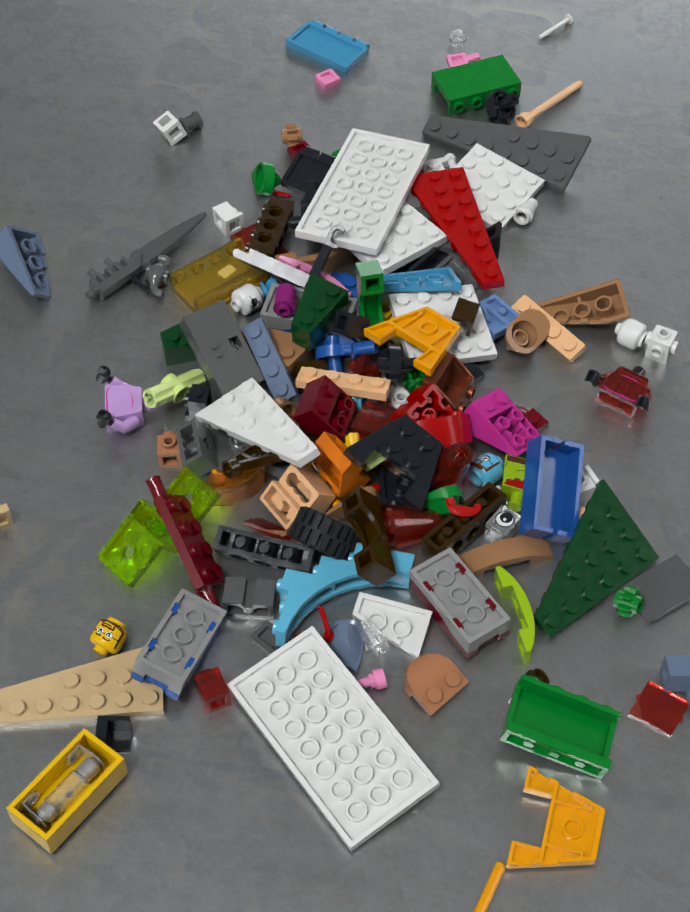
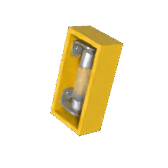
(67, 790)

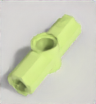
(173, 388)

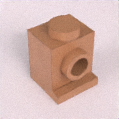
(167, 447)

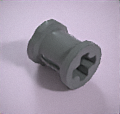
(191, 122)

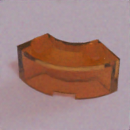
(237, 488)

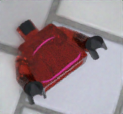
(622, 390)

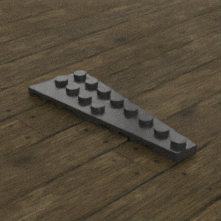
(542, 152)

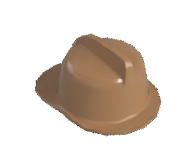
(527, 331)

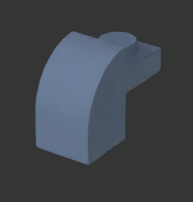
(676, 674)

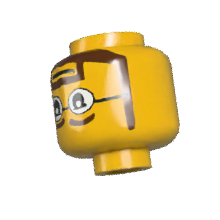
(108, 636)

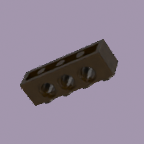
(271, 227)
(460, 531)

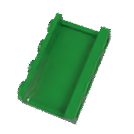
(470, 83)
(560, 726)

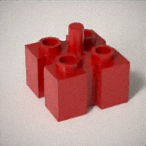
(421, 402)

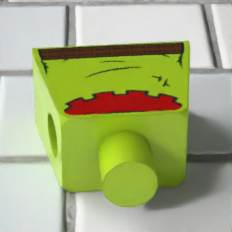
(513, 481)

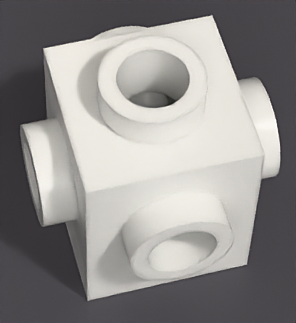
(661, 344)

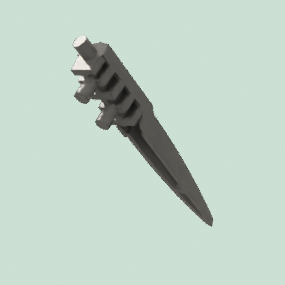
(121, 273)

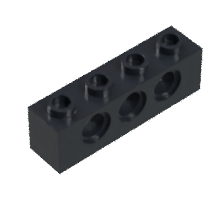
(264, 550)

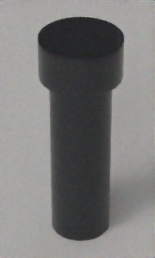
(137, 281)

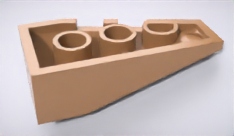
(592, 305)

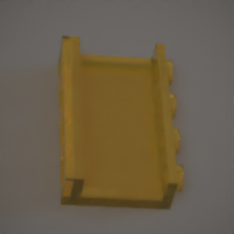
(214, 277)

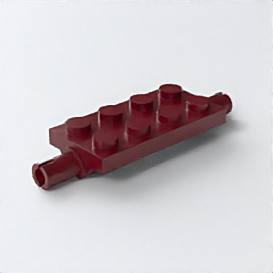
(188, 540)

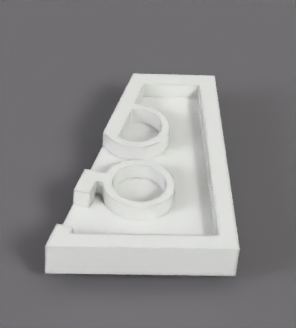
(399, 622)

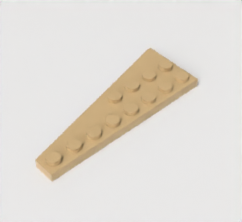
(81, 694)

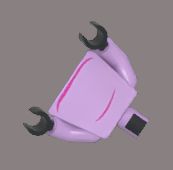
(123, 404)

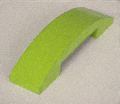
(510, 589)

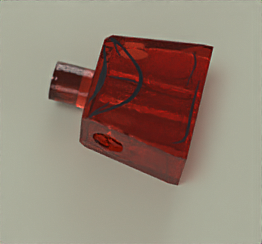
(372, 417)

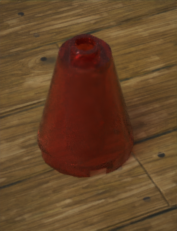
(452, 465)
(406, 526)

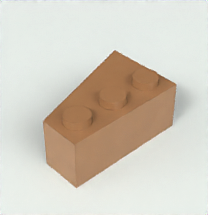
(289, 351)

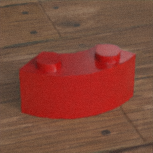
(448, 429)

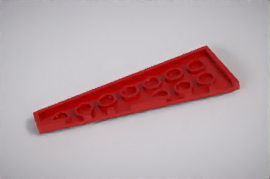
(455, 212)

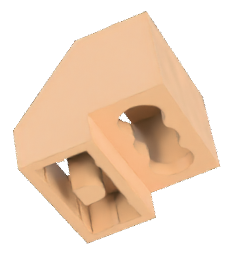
(282, 494)

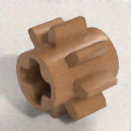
(291, 135)

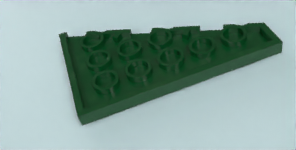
(596, 562)

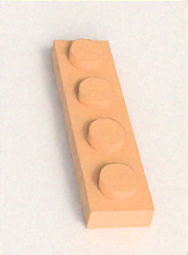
(559, 337)
(351, 384)

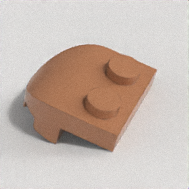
(433, 681)

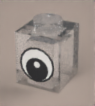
(502, 525)

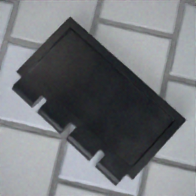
(307, 167)

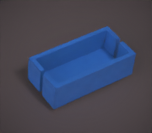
(551, 489)

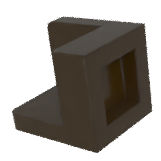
(465, 313)

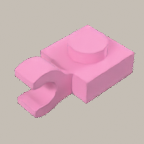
(461, 58)

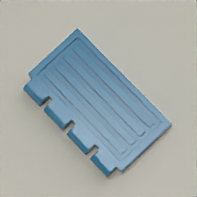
(328, 46)

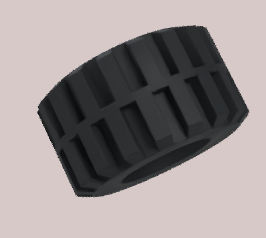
(322, 533)

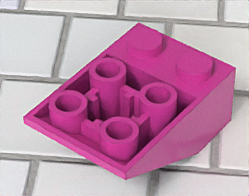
(500, 423)

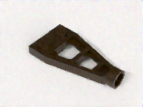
(243, 461)

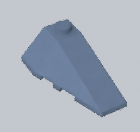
(23, 256)

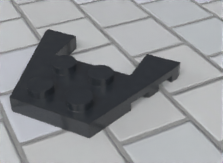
(408, 449)

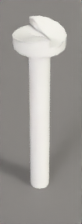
(567, 19)

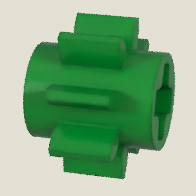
(413, 380)
(628, 602)

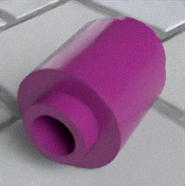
(285, 300)

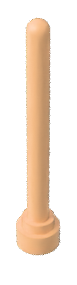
(526, 118)

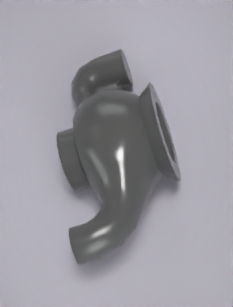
(158, 274)

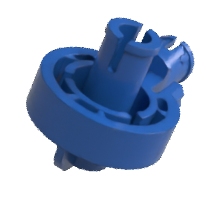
(337, 347)

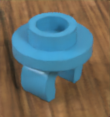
(265, 287)

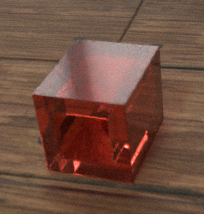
(212, 690)

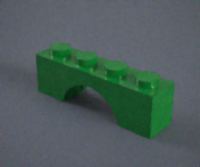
(369, 291)

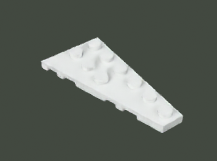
(258, 420)

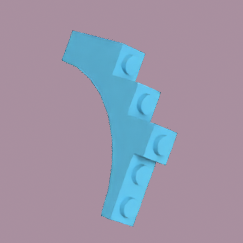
(305, 591)

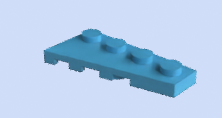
(422, 280)

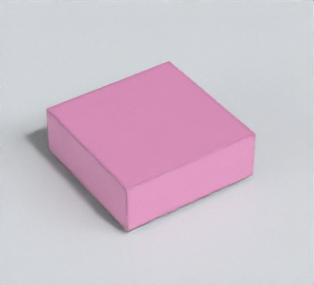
(327, 79)

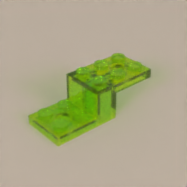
(147, 532)

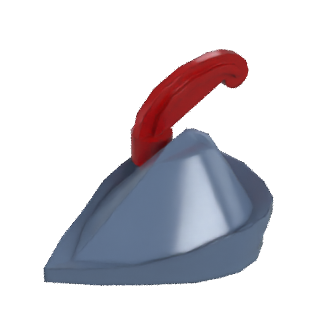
(344, 640)

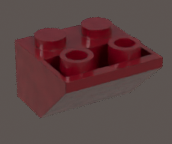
(324, 408)

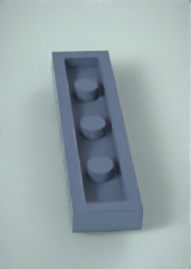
(269, 360)

